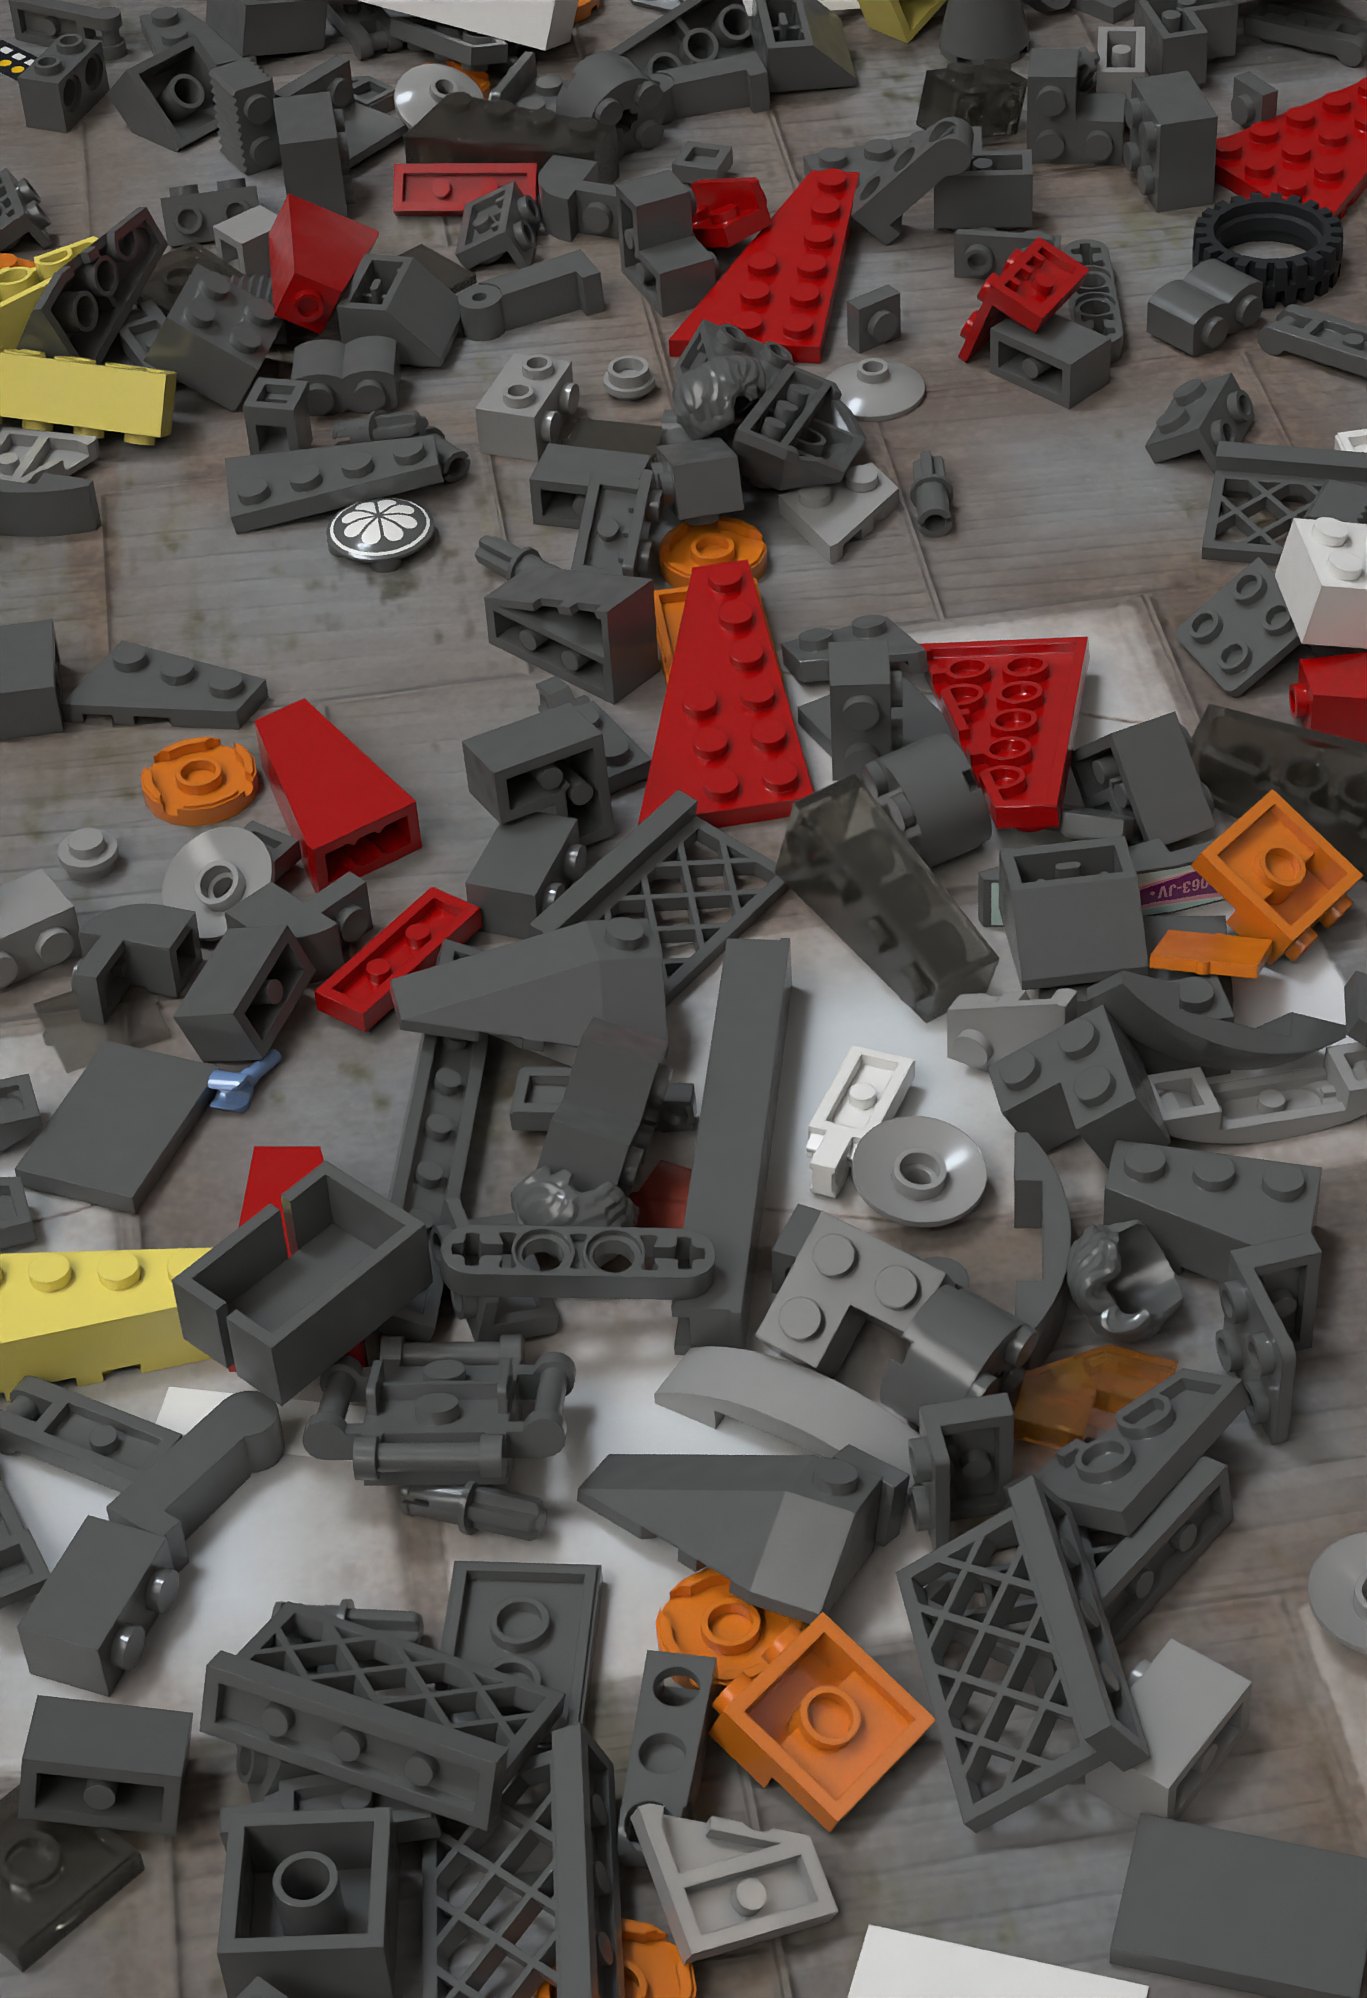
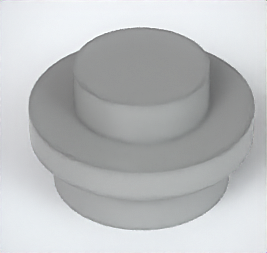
(629, 378)
(88, 854)

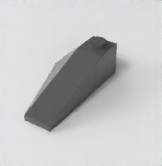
(690, 35)
(95, 291)

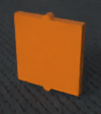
(1211, 954)

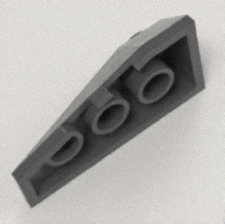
(542, 987)
(772, 1524)

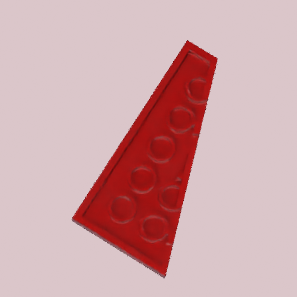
(788, 273)
(726, 710)
(1014, 719)

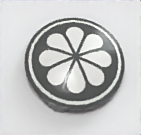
(380, 532)

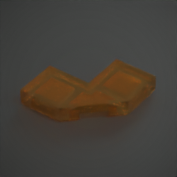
(1060, 1395)

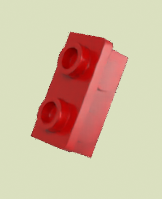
(728, 210)

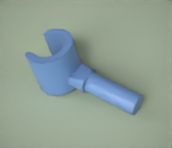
(236, 1089)

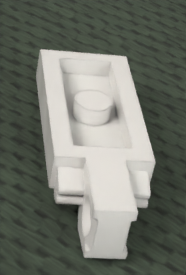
(859, 1098)

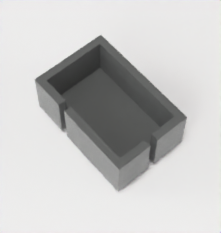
(298, 1315)

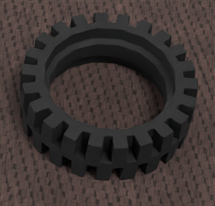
(1280, 222)

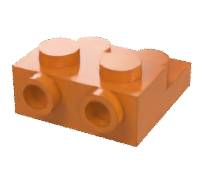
(1278, 877)
(819, 1720)

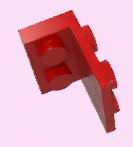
(1028, 290)

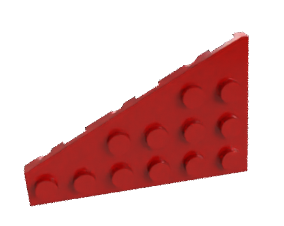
(1303, 152)

